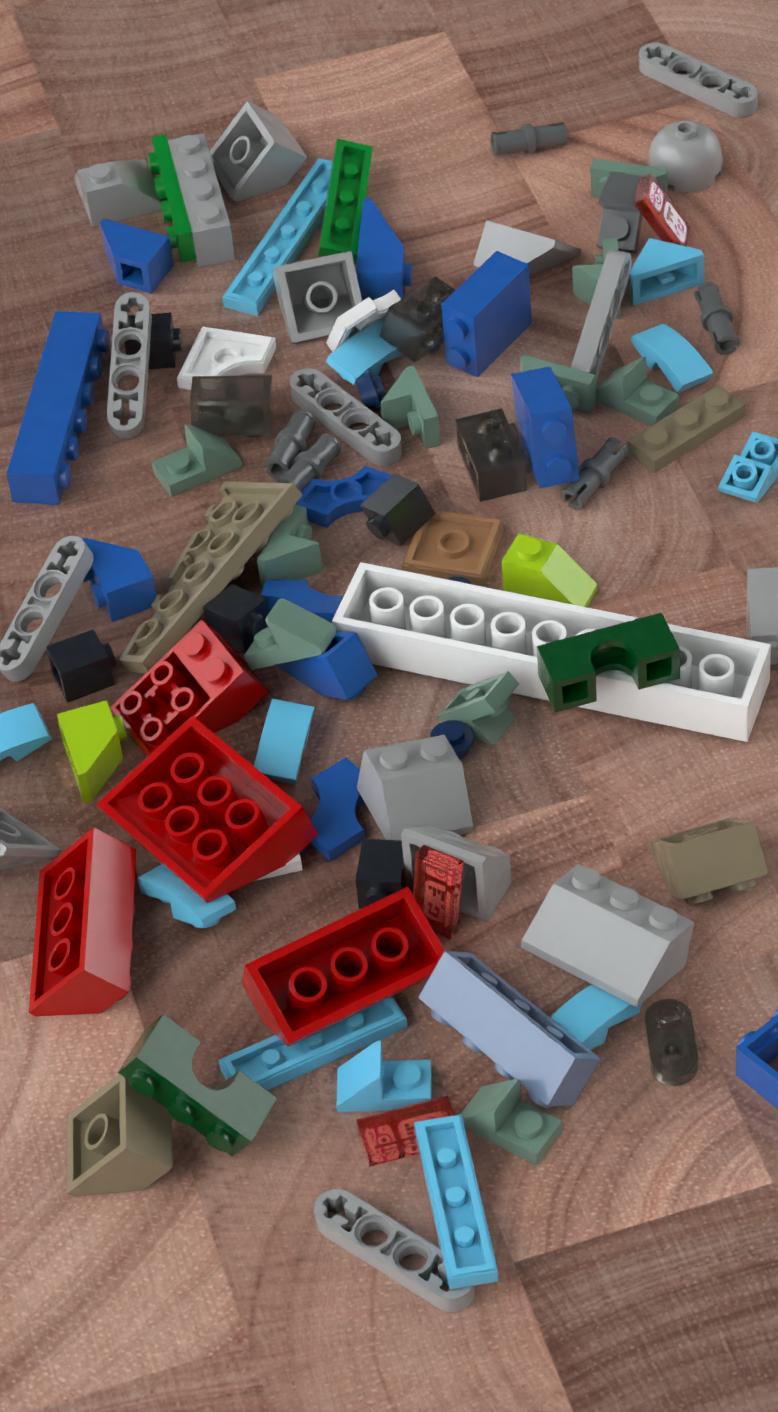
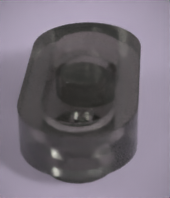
(671, 1038)

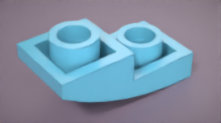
(362, 353)
(673, 355)
(754, 470)
(22, 732)
(284, 740)
(184, 902)
(591, 1014)

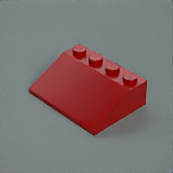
(208, 813)

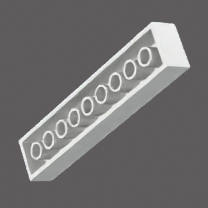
(481, 632)

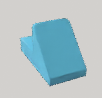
(381, 1085)

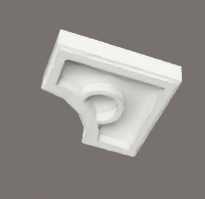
(359, 318)
(226, 354)

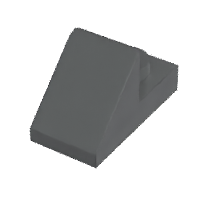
(619, 214)

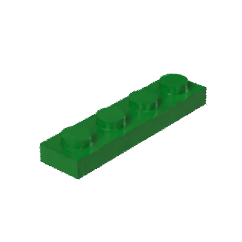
(345, 198)
(173, 207)

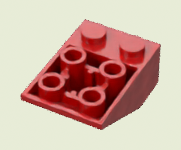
(195, 679)

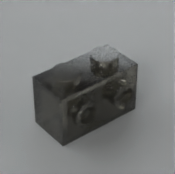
(416, 320)
(232, 404)
(492, 454)

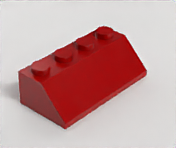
(84, 928)
(343, 968)

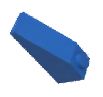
(380, 257)
(338, 672)

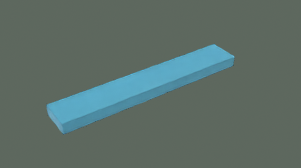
(281, 243)

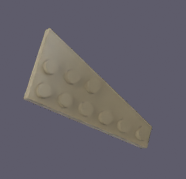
(209, 563)

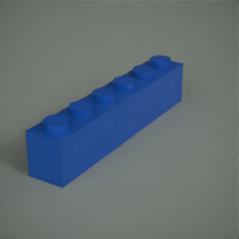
(57, 408)

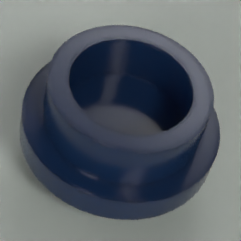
(371, 390)
(458, 734)

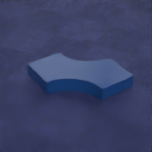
(334, 499)
(302, 595)
(337, 809)

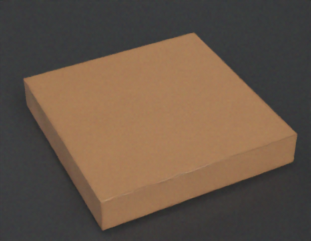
(454, 547)

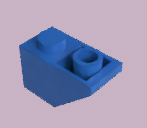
(136, 255)
(119, 580)

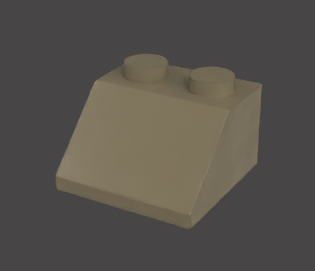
(710, 859)
(117, 1141)

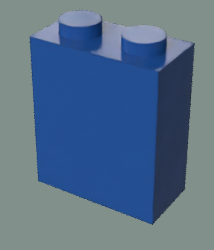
(486, 313)
(545, 426)

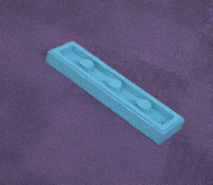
(275, 1063)
(456, 1202)

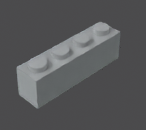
(202, 200)

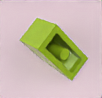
(545, 572)
(92, 745)

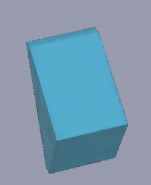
(664, 270)

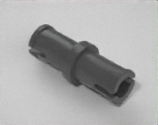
(528, 138)
(716, 318)
(289, 443)
(311, 463)
(595, 473)

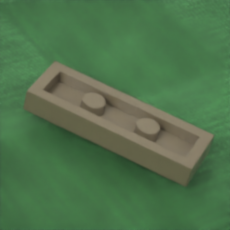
(686, 428)

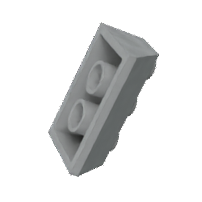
(609, 935)

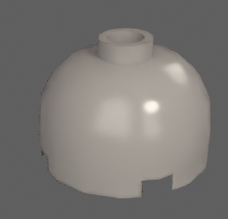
(689, 153)

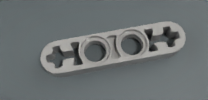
(732, 97)
(602, 312)
(129, 365)
(351, 412)
(66, 566)
(389, 1254)

